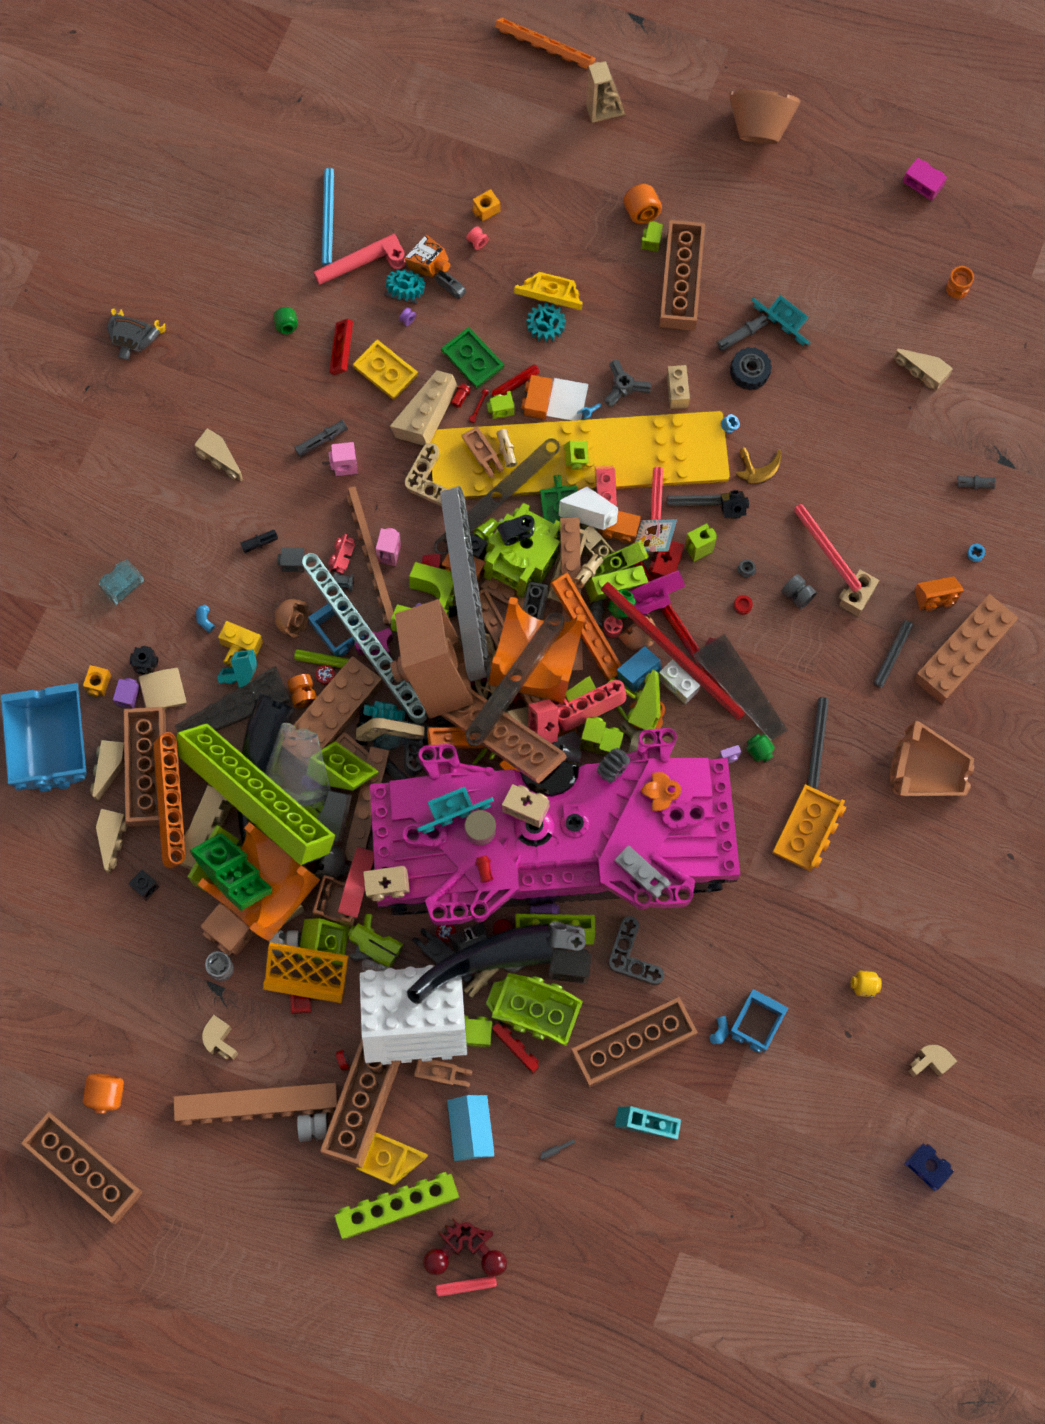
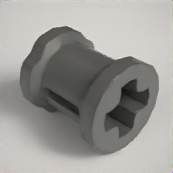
(345, 581)

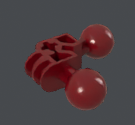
(437, 1260)

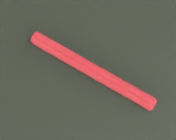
(828, 548)

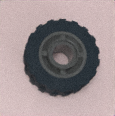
(756, 359)

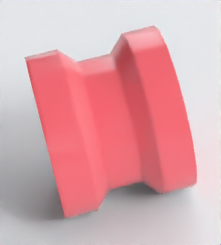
(477, 238)
(612, 622)

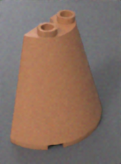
(929, 765)

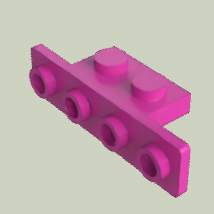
(655, 593)

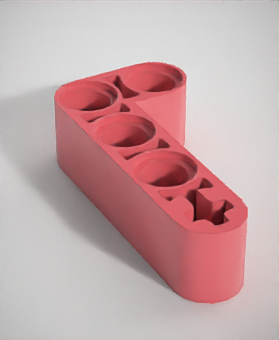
(592, 703)
(355, 883)

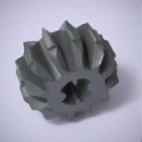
(613, 765)

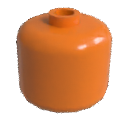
(642, 204)
(103, 1092)

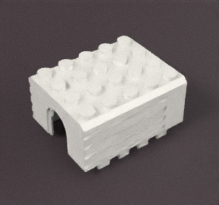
(407, 1031)

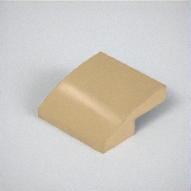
(162, 689)

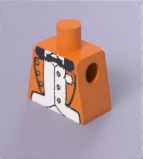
(427, 258)

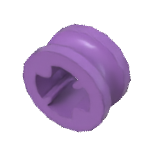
(407, 316)

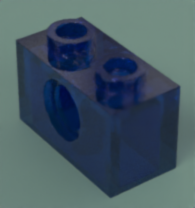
(917, 1164)

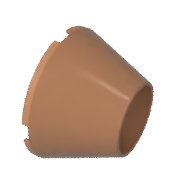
(762, 114)

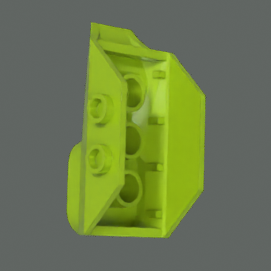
(534, 1007)

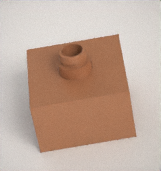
(432, 659)

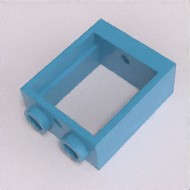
(321, 616)
(767, 1003)

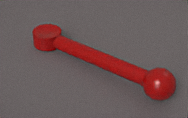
(472, 418)

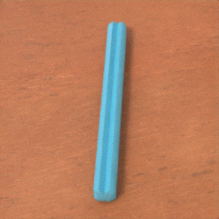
(327, 216)

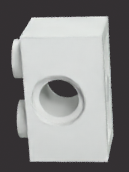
(678, 682)

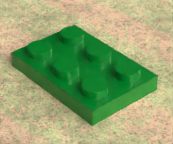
(472, 357)

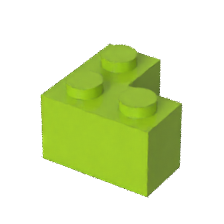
(598, 738)

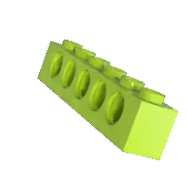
(349, 1229)

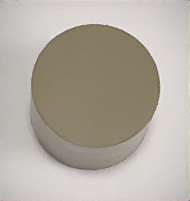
(480, 827)

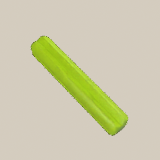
(321, 659)

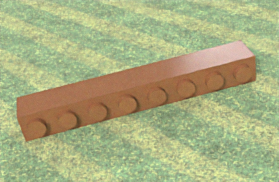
(254, 1103)

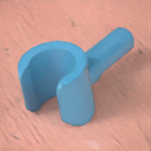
(587, 411)

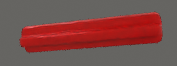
(516, 381)

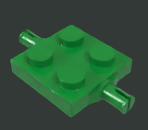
(551, 498)

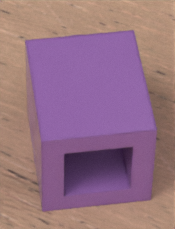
(126, 693)

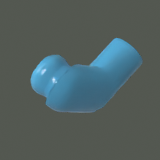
(201, 616)
(722, 1032)

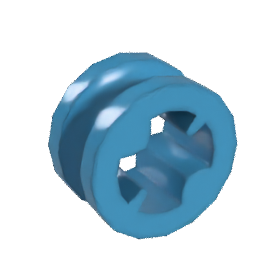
(728, 421)
(977, 547)

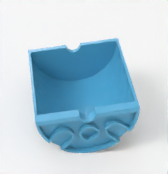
(44, 738)

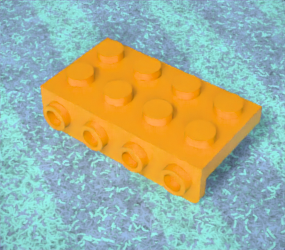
(809, 828)

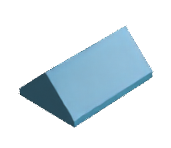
(470, 1127)

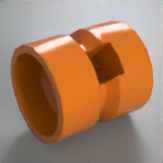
(959, 282)
(302, 690)

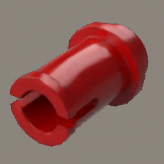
(462, 391)
(484, 869)

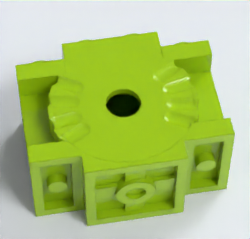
(519, 562)

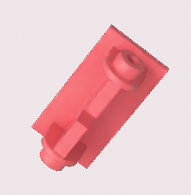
(338, 561)

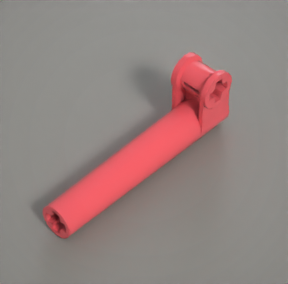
(385, 247)

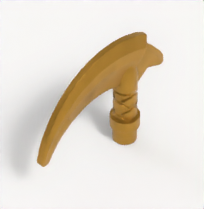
(758, 475)

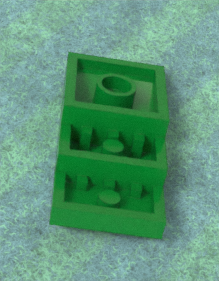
(231, 871)

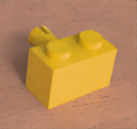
(238, 640)

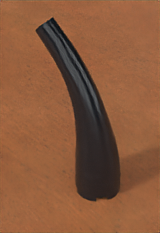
(261, 737)
(507, 949)

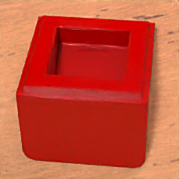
(432, 560)

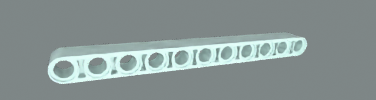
(362, 629)

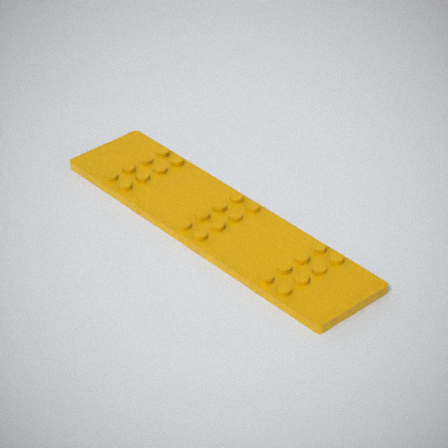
(684, 444)

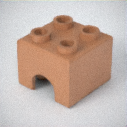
(329, 900)
(227, 930)

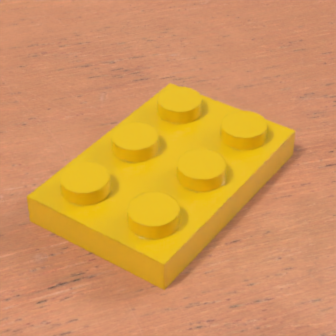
(385, 369)

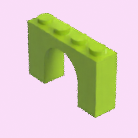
(429, 580)

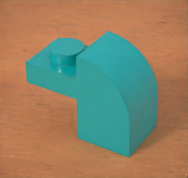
(242, 670)

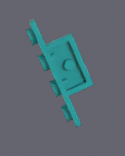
(786, 314)
(450, 806)

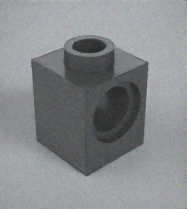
(291, 559)

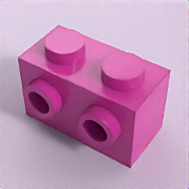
(924, 179)

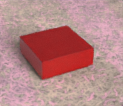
(300, 1004)

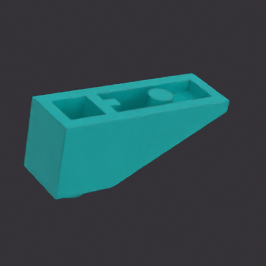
(647, 1122)

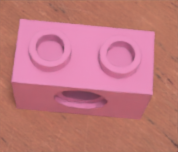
(343, 459)
(388, 546)

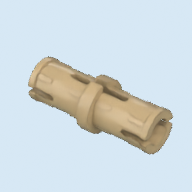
(503, 438)
(588, 570)
(479, 980)

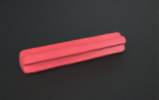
(656, 500)
(466, 1286)

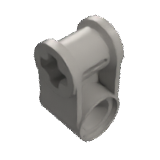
(564, 936)

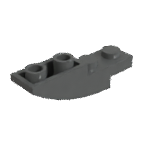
(536, 600)

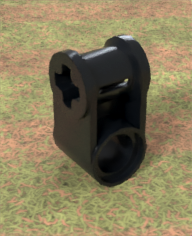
(516, 530)

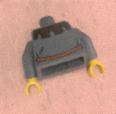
(131, 333)

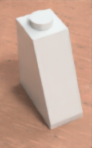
(589, 508)

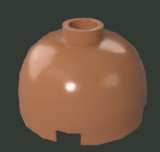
(292, 617)
(635, 637)

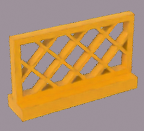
(305, 985)

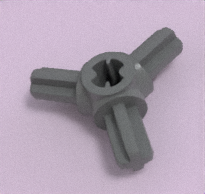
(620, 378)

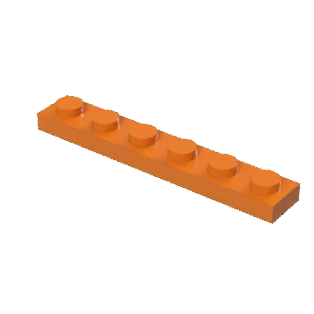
(538, 40)
(591, 632)

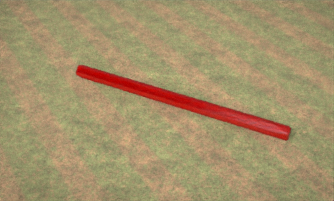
(681, 630)
(673, 651)

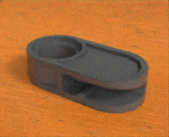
(450, 284)

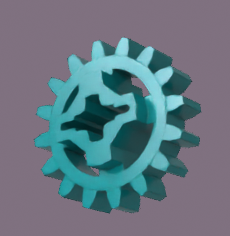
(405, 284)
(541, 328)
(384, 710)

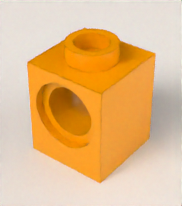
(489, 199)
(93, 674)

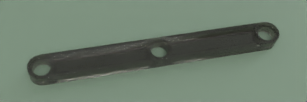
(506, 487)
(507, 688)

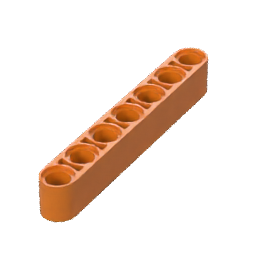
(164, 807)

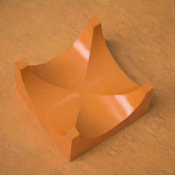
(554, 670)
(287, 878)

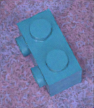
(635, 670)

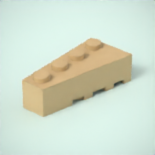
(602, 96)
(425, 411)
(211, 812)

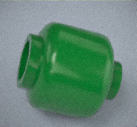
(285, 320)
(615, 610)
(760, 748)

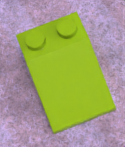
(345, 768)

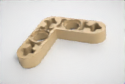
(423, 483)
(379, 726)

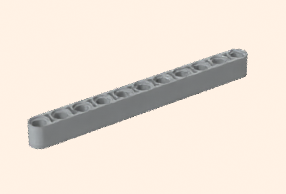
(465, 584)

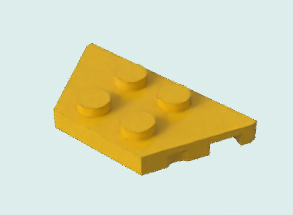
(551, 289)
(390, 1159)

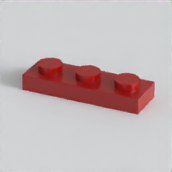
(341, 347)
(516, 1047)

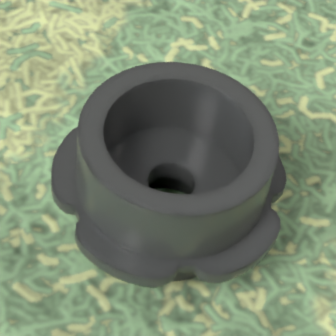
(751, 568)

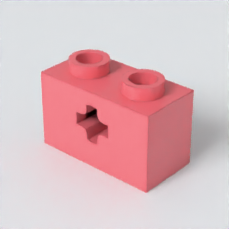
(606, 482)
(544, 719)

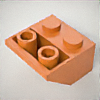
(938, 593)

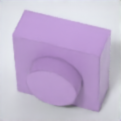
(731, 753)

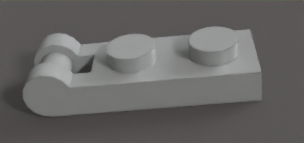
(642, 871)

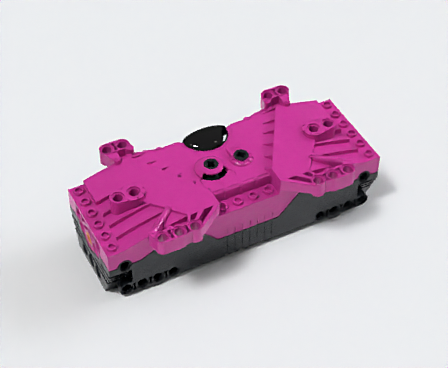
(573, 848)

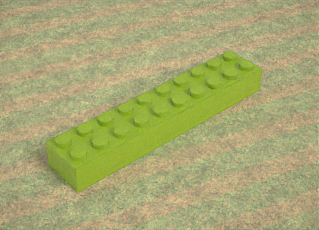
(254, 794)

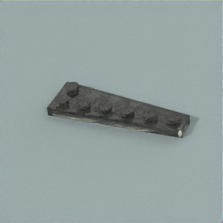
(733, 675)
(239, 704)

